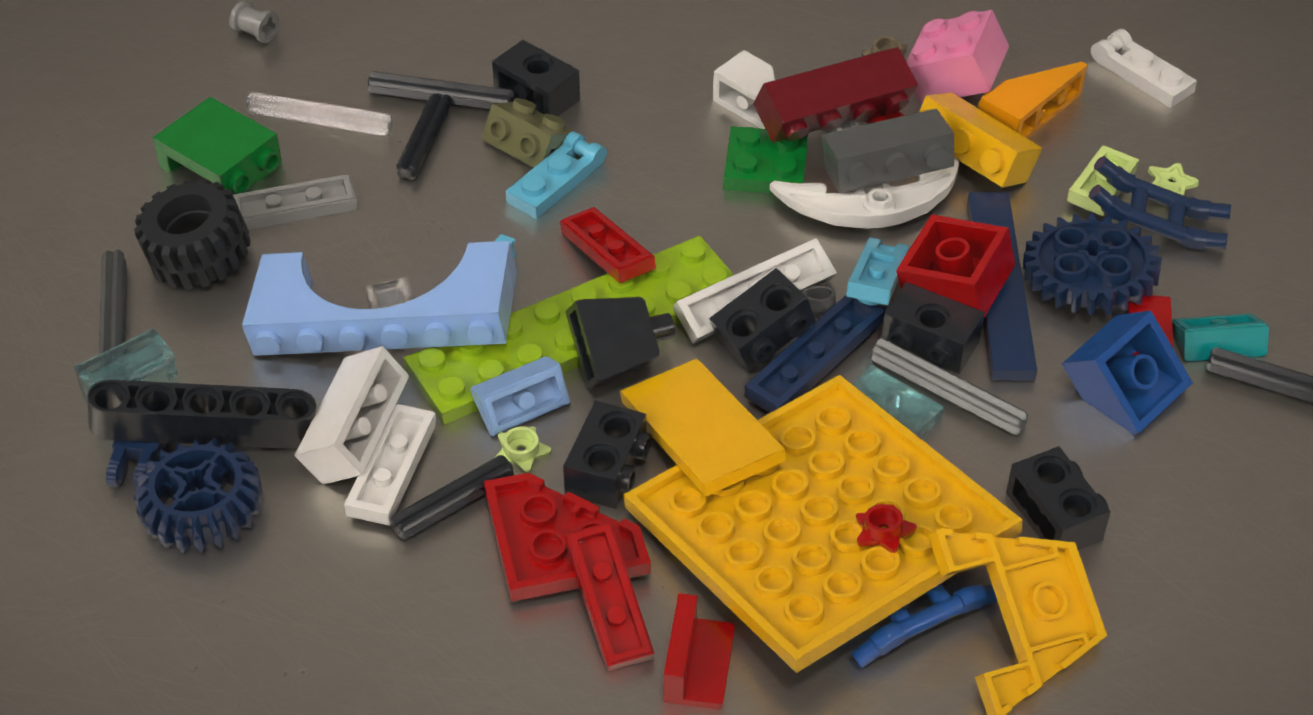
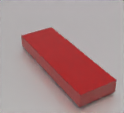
(607, 244)
(609, 596)

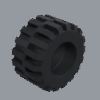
(192, 234)

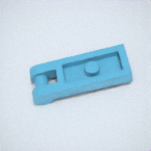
(556, 175)
(876, 273)

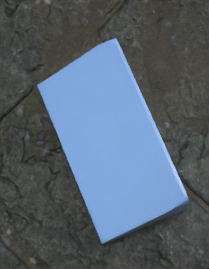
(521, 395)

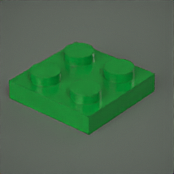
(757, 162)

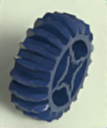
(201, 507)

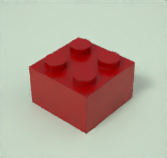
(959, 260)

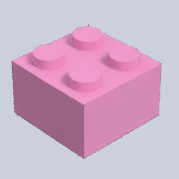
(958, 55)

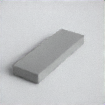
(297, 201)

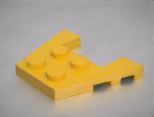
(1041, 601)

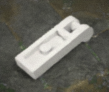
(1143, 68)

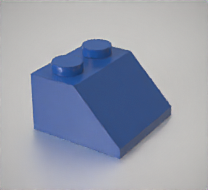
(1126, 385)

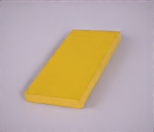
(703, 427)

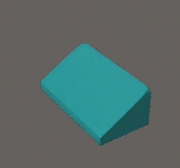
(1236, 333)

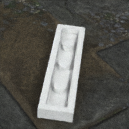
(803, 266)

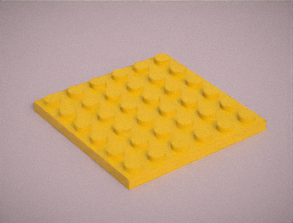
(787, 538)

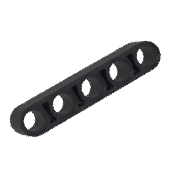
(201, 411)

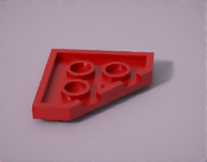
(532, 529)

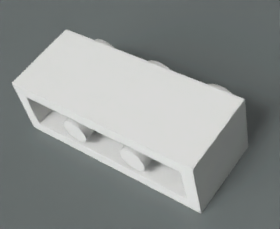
(352, 416)

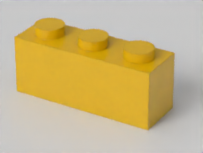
(985, 142)

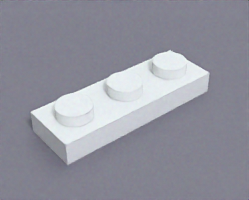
(391, 465)

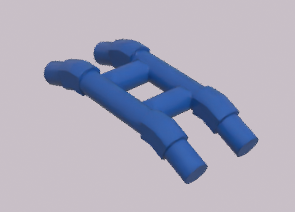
(906, 625)

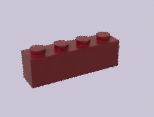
(835, 95)

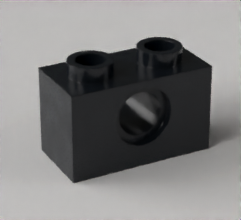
(537, 78)
(933, 327)

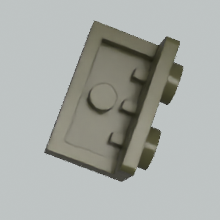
(524, 131)

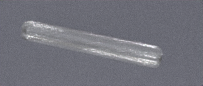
(319, 113)

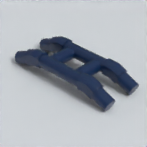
(1178, 205)

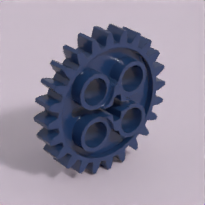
(1092, 264)

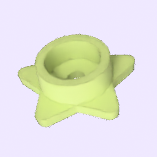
(1173, 178)
(525, 438)

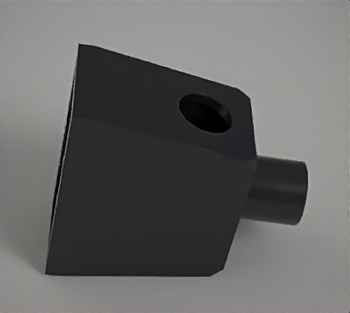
(615, 336)

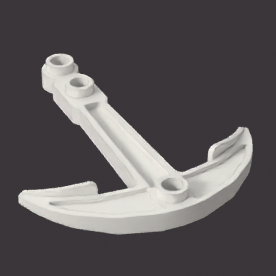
(869, 206)

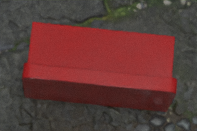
(697, 658)

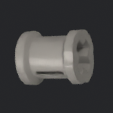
(254, 21)

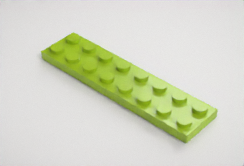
(543, 328)

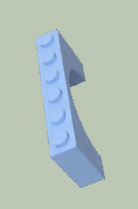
(461, 311)

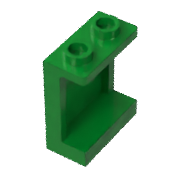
(219, 146)

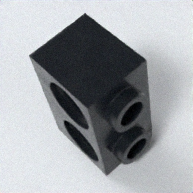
(762, 320)
(606, 454)
(1058, 499)

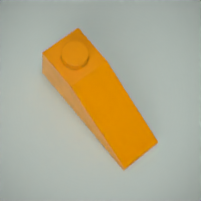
(1034, 99)

